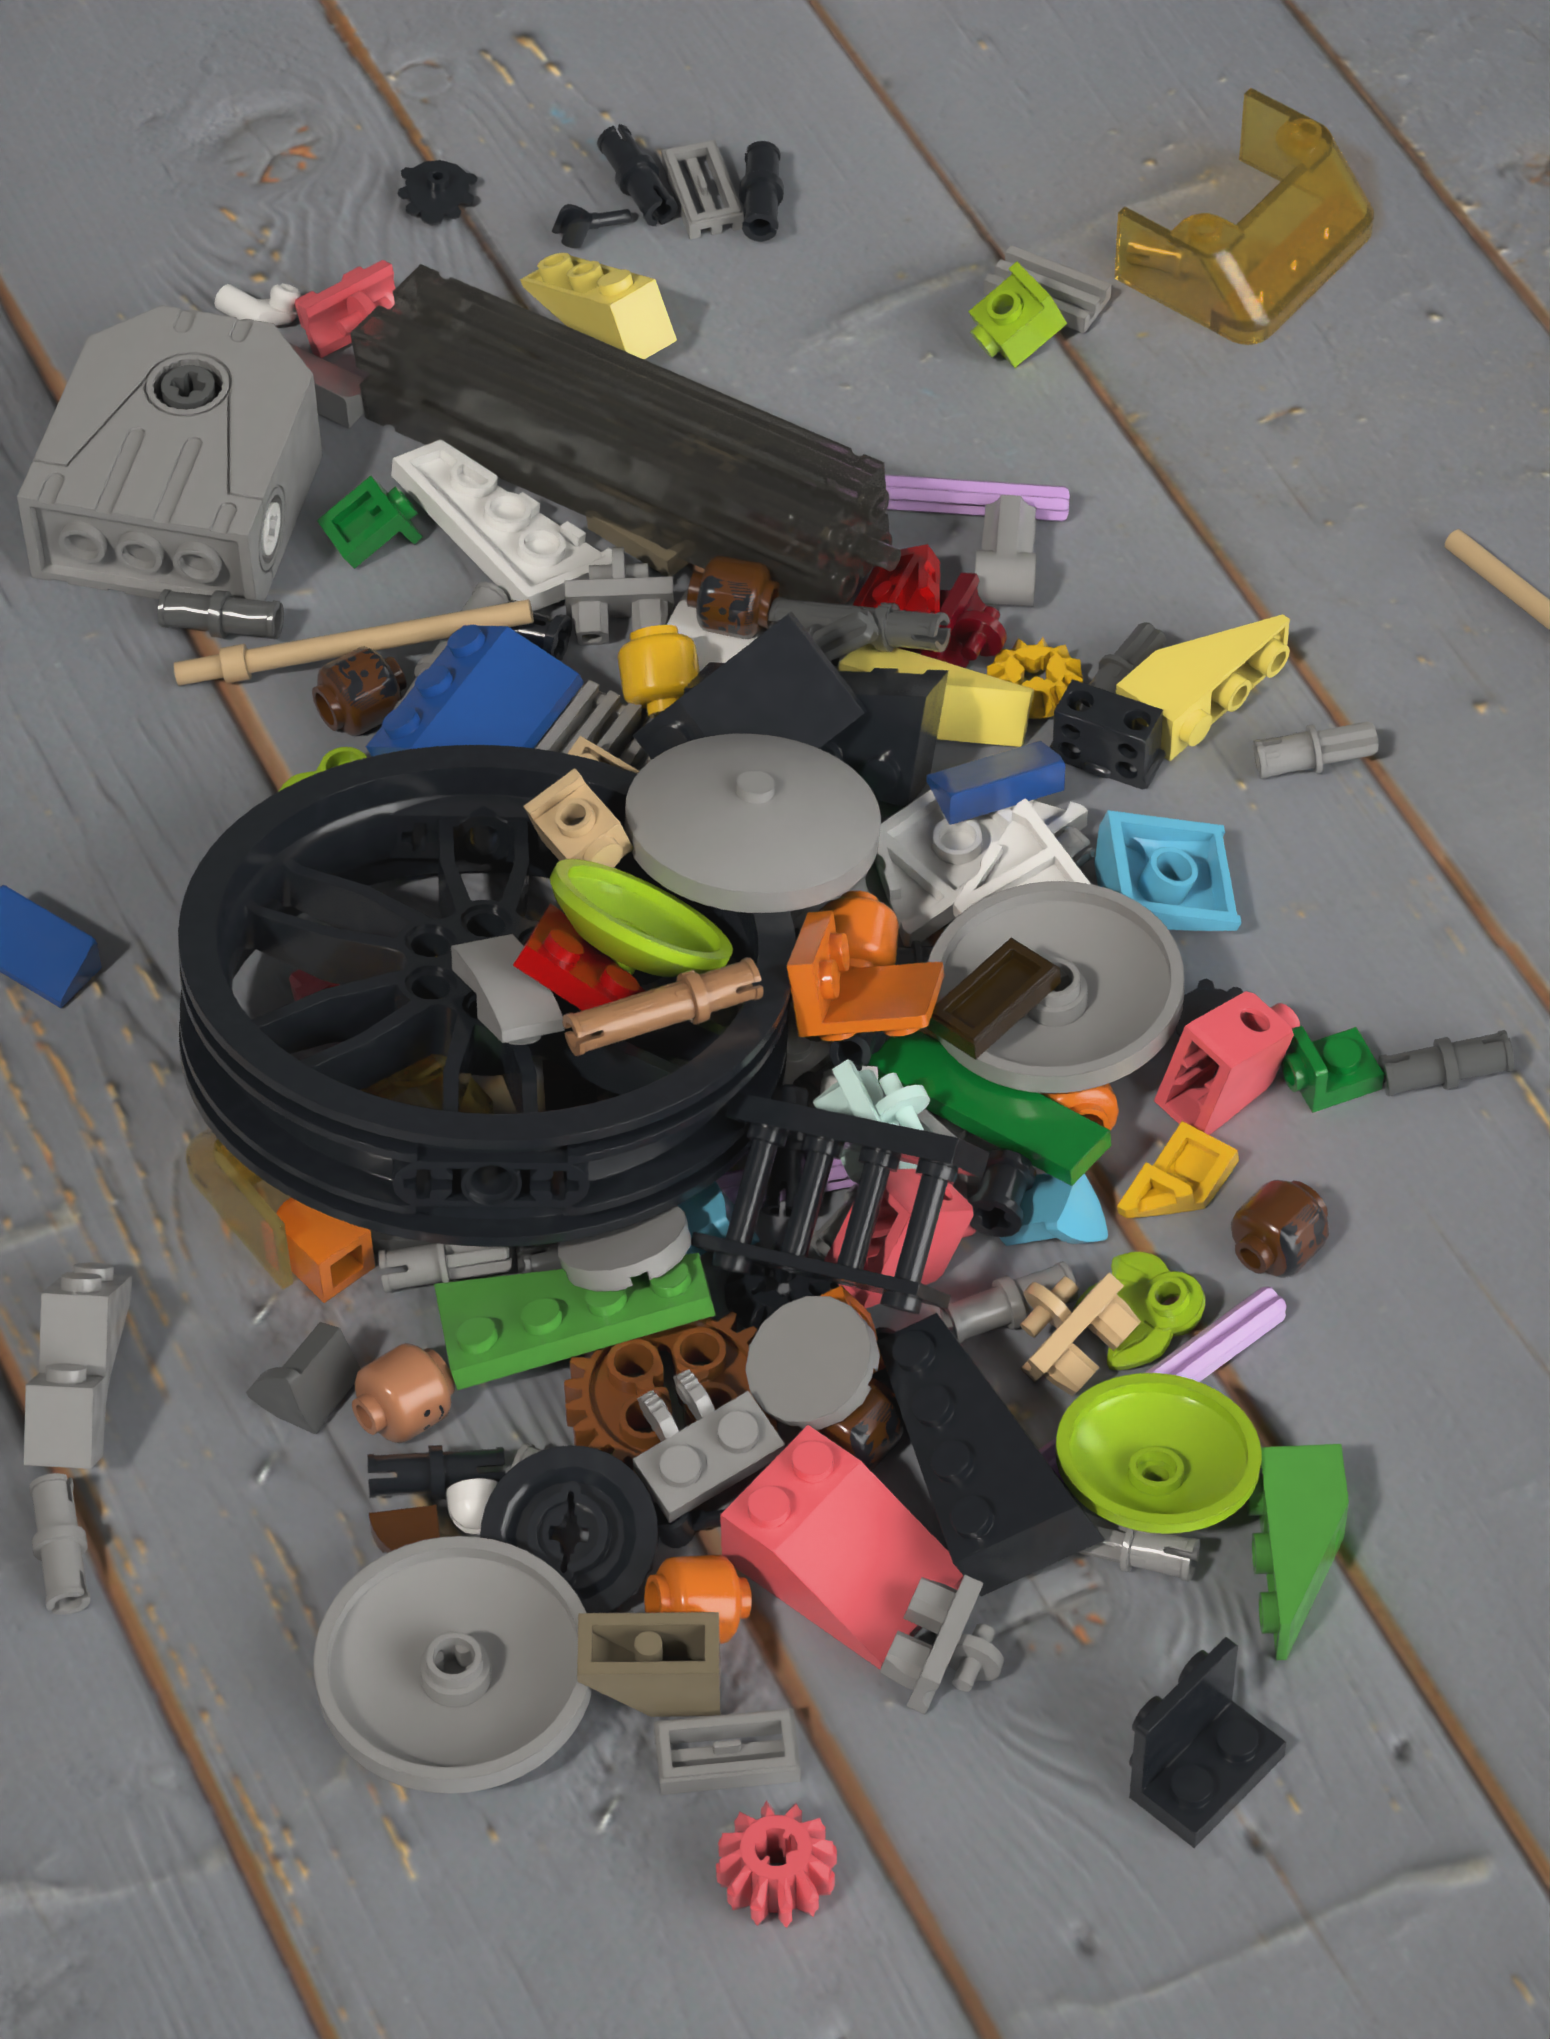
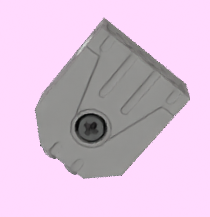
(174, 458)

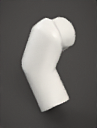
(276, 310)

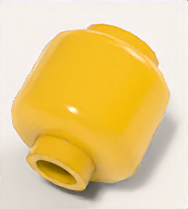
(657, 667)

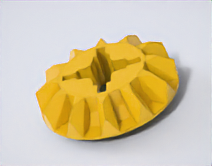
(1059, 667)

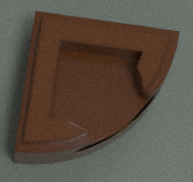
(403, 1526)

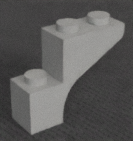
(78, 1347)

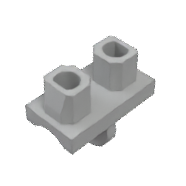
(617, 592)
(923, 1665)

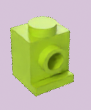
(1015, 317)

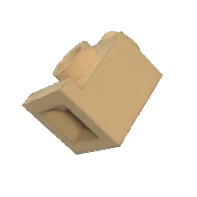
(577, 823)

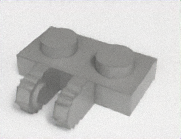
(707, 1454)

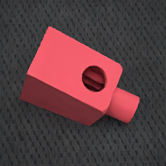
(1240, 1041)
(891, 1230)

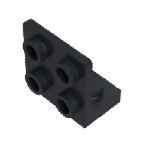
(1199, 1748)

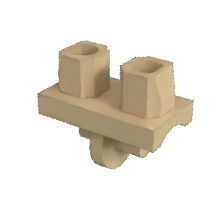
(1058, 1356)

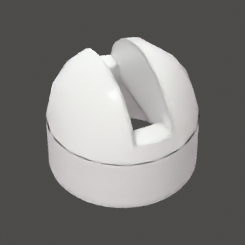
(467, 1503)

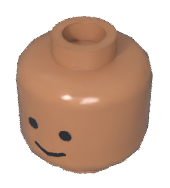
(403, 1393)

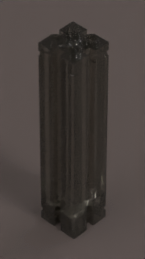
(623, 438)

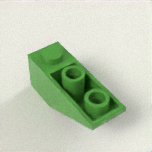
(1302, 1525)

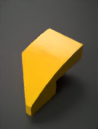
(1182, 1177)

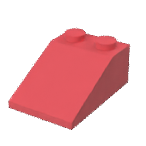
(834, 1544)

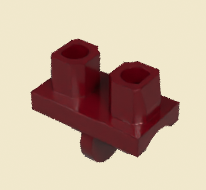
(972, 624)

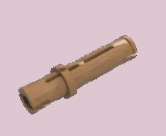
(689, 999)

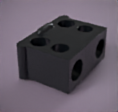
(1108, 734)

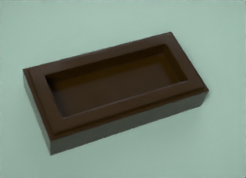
(993, 998)

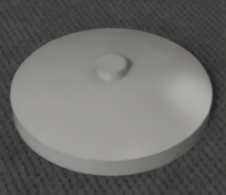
(752, 823)
(1115, 991)
(451, 1664)

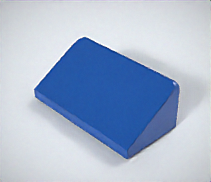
(997, 781)
(44, 949)

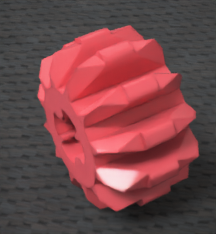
(781, 1888)

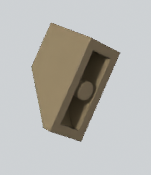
(653, 1660)

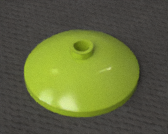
(637, 921)
(1158, 1453)

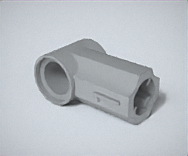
(1007, 557)

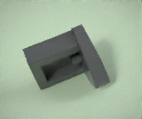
(309, 1381)

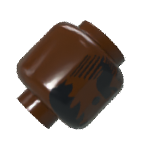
(732, 596)
(358, 690)
(1281, 1226)
(870, 1429)

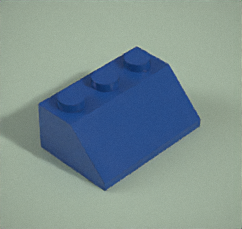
(481, 691)

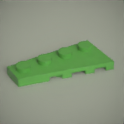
(542, 1318)

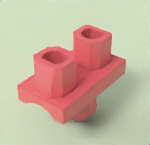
(342, 307)

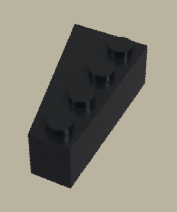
(896, 736)
(984, 1474)

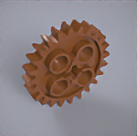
(605, 1403)

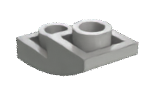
(507, 999)

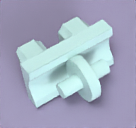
(862, 1096)

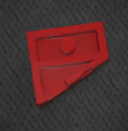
(911, 585)
(571, 965)

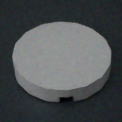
(613, 1257)
(812, 1362)

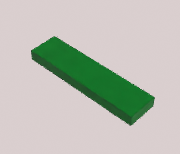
(1009, 1118)

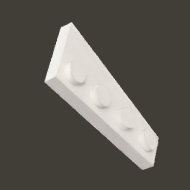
(497, 528)

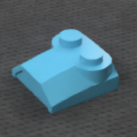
(1169, 868)

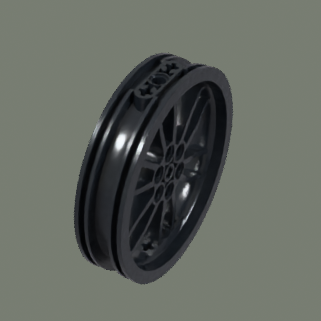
(399, 1001)

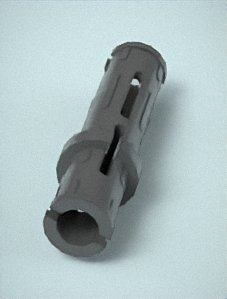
(895, 626)

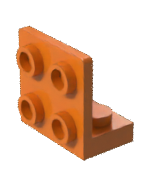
(845, 1001)

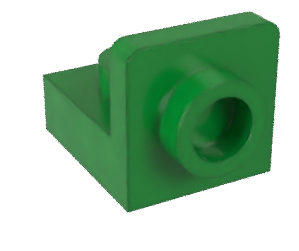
(368, 520)
(1330, 1068)

